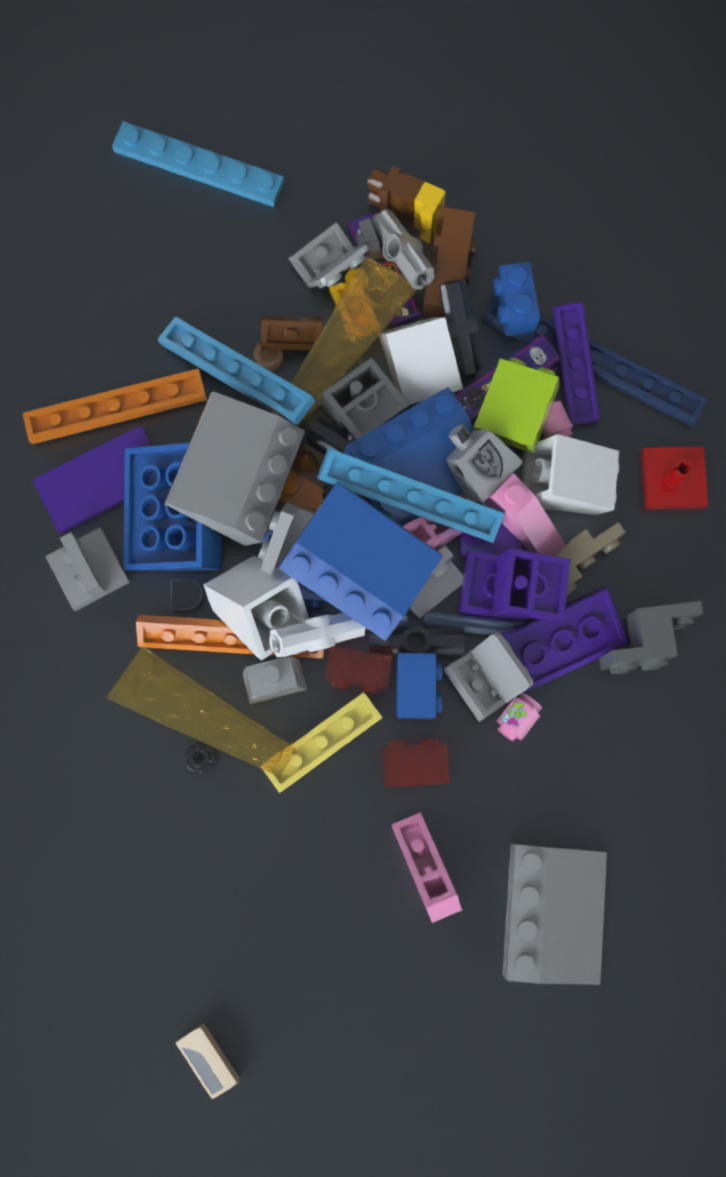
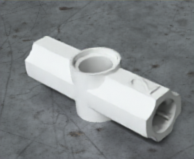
(314, 634)

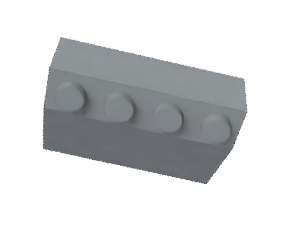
(235, 468)
(554, 915)

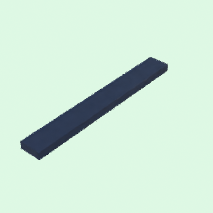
(621, 372)

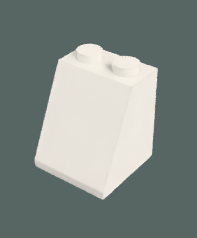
(421, 359)
(572, 475)
(256, 603)

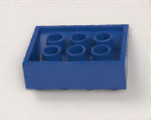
(416, 446)
(155, 533)
(360, 561)

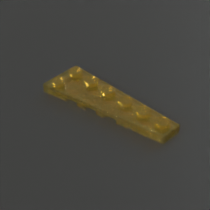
(356, 322)
(182, 704)

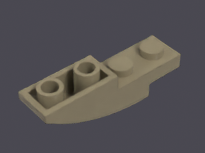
(584, 548)

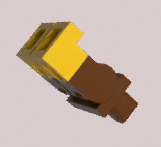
(409, 199)

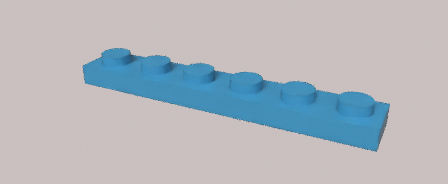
(198, 164)
(236, 371)
(410, 495)

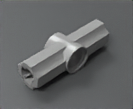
(403, 249)

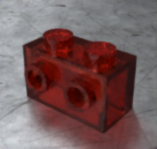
(358, 669)
(415, 764)

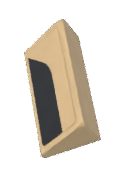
(208, 1061)

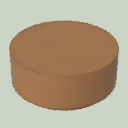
(268, 358)

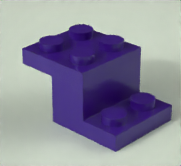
(515, 585)

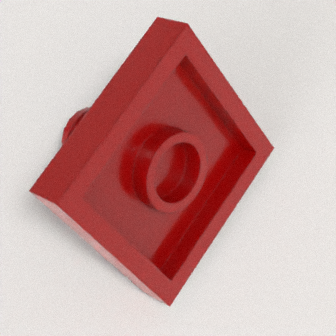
(674, 478)

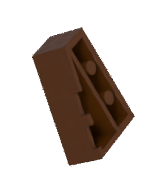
(449, 255)

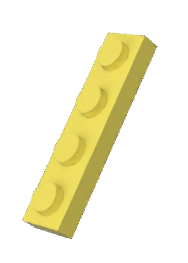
(327, 740)

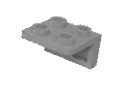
(326, 256)
(286, 527)
(489, 676)

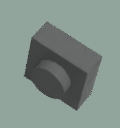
(369, 237)

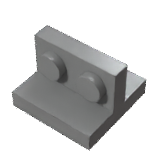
(86, 568)
(439, 586)

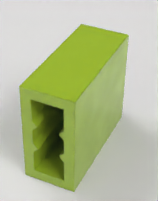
(518, 403)

